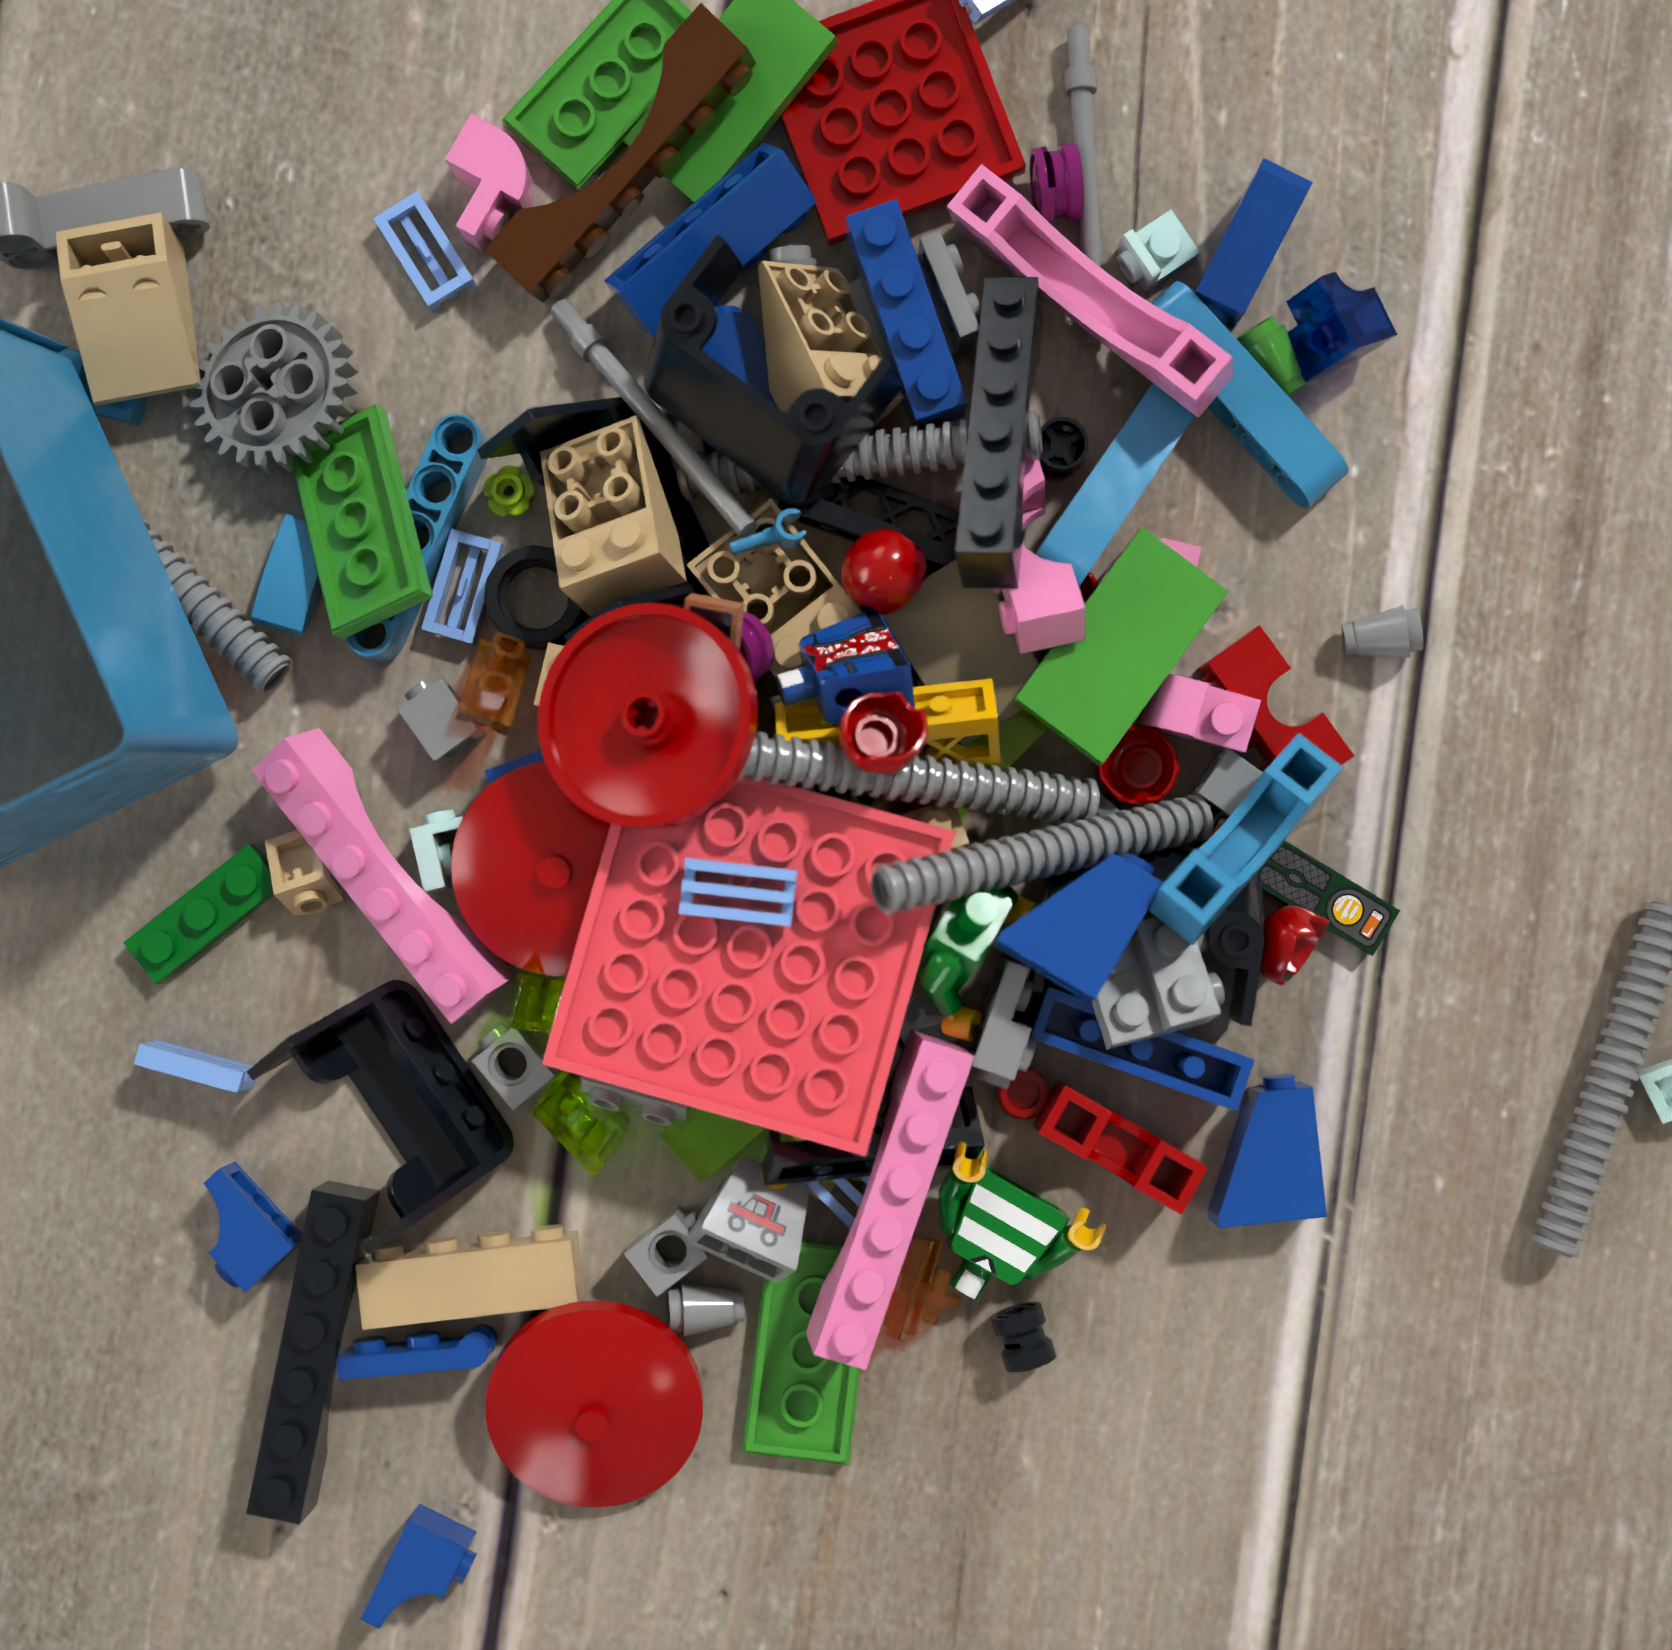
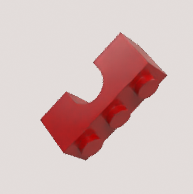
(1250, 669)
(1120, 1147)

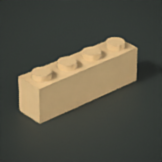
(469, 1278)

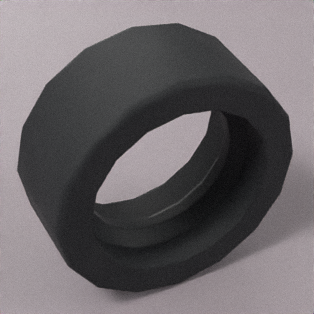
(496, 594)

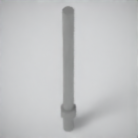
(1080, 86)
(593, 348)

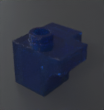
(1336, 325)

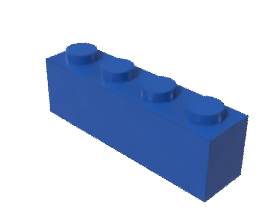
(744, 208)
(905, 315)
(1167, 1059)

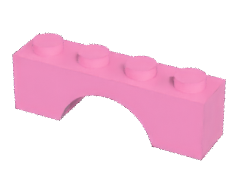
(1048, 602)

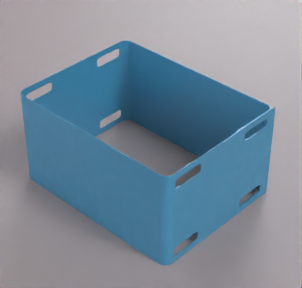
(116, 594)

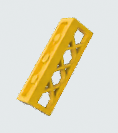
(951, 713)

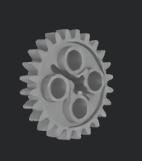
(274, 387)

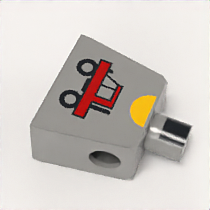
(753, 1222)

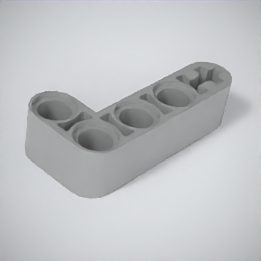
(31, 221)

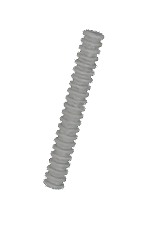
(875, 455)
(221, 624)
(925, 781)
(1039, 854)
(1608, 1084)

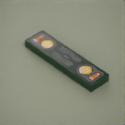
(1306, 882)

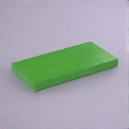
(787, 53)
(597, 89)
(361, 525)
(1134, 636)
(796, 1399)

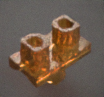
(494, 683)
(915, 1289)

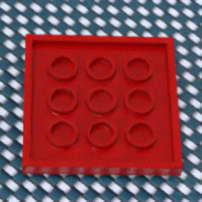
(898, 112)

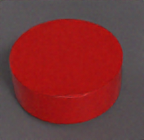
(1025, 1095)

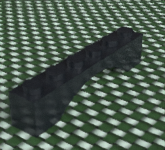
(996, 442)
(298, 1408)

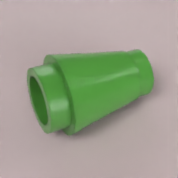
(1274, 352)

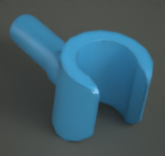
(772, 535)

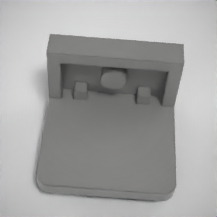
(956, 311)

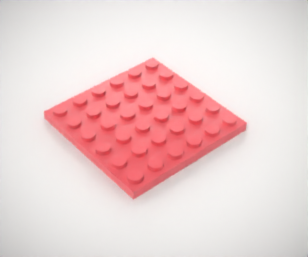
(740, 1013)

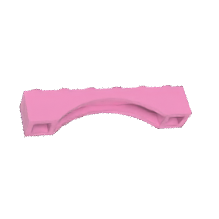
(1141, 334)
(322, 802)
(912, 1140)

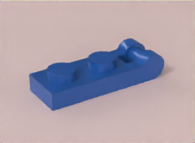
(418, 1354)

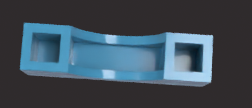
(1247, 839)

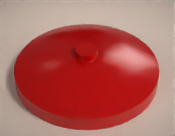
(647, 716)
(527, 869)
(594, 1404)

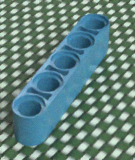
(1261, 412)
(434, 466)
(1116, 482)

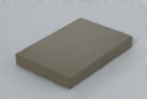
(960, 637)

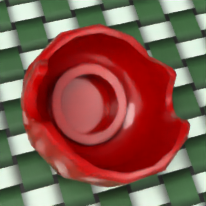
(883, 570)
(882, 732)
(1140, 767)
(1289, 940)

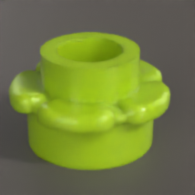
(511, 505)

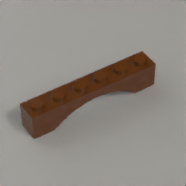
(698, 72)

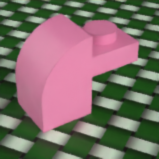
(496, 169)
(1201, 713)

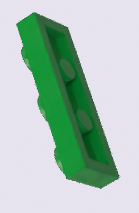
(202, 914)

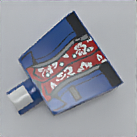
(847, 664)

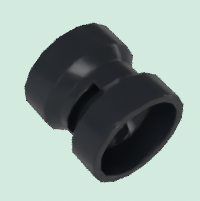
(1065, 440)
(1023, 1337)

